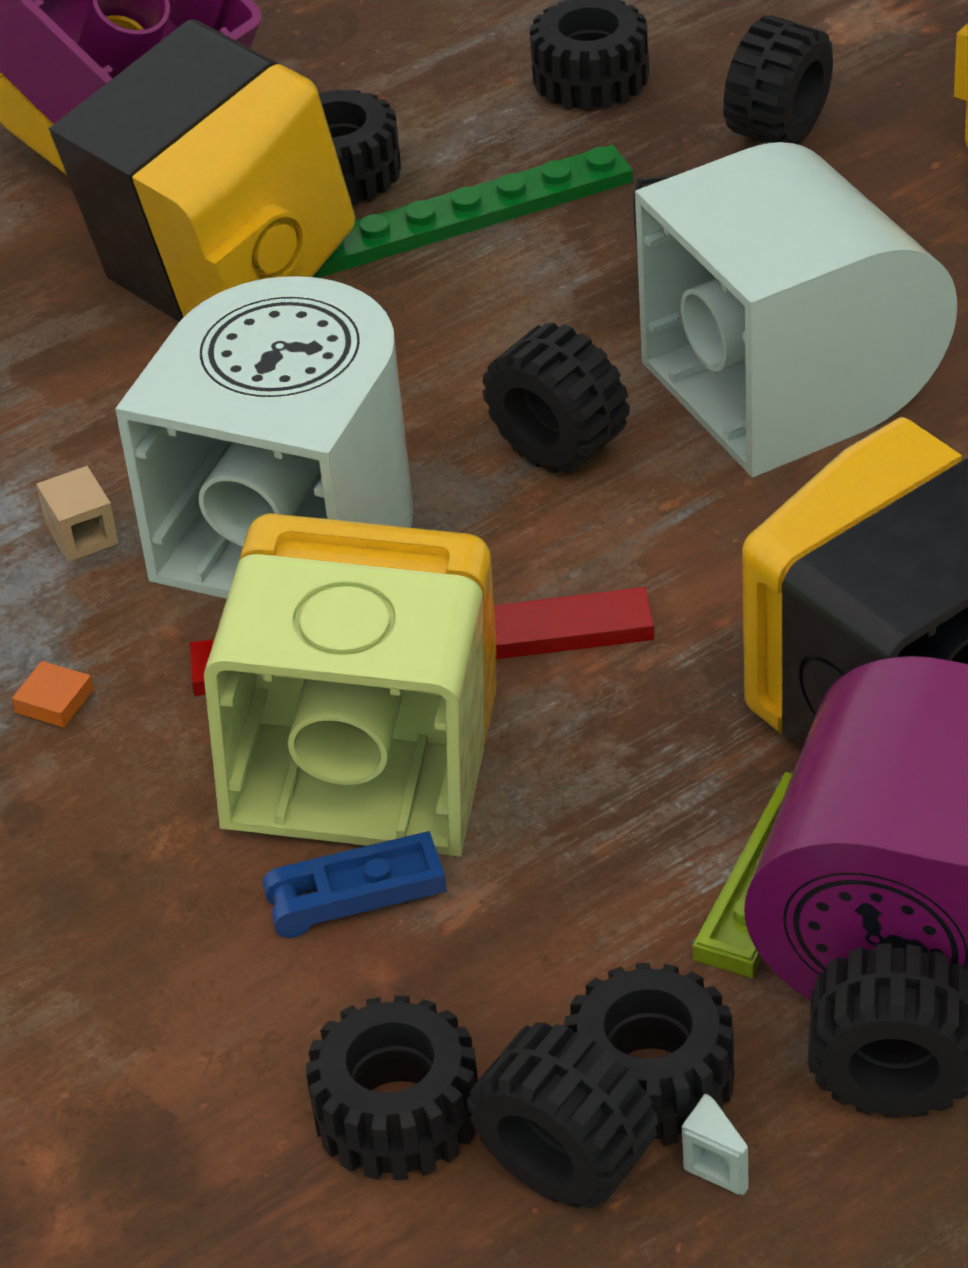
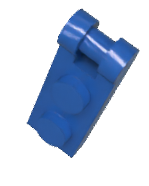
(353, 882)

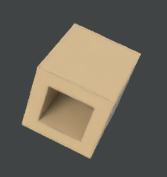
(77, 514)

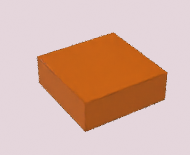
(52, 694)

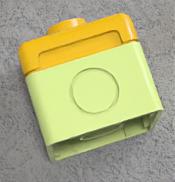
(352, 682)

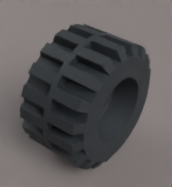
(589, 52)
(778, 81)
(364, 141)
(555, 397)
(665, 1013)
(891, 1031)
(384, 1046)
(562, 1115)

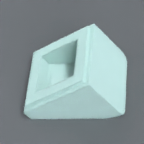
(714, 1147)

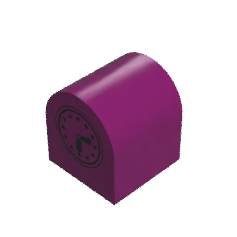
(871, 825)

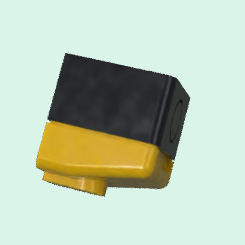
(204, 171)
(856, 573)

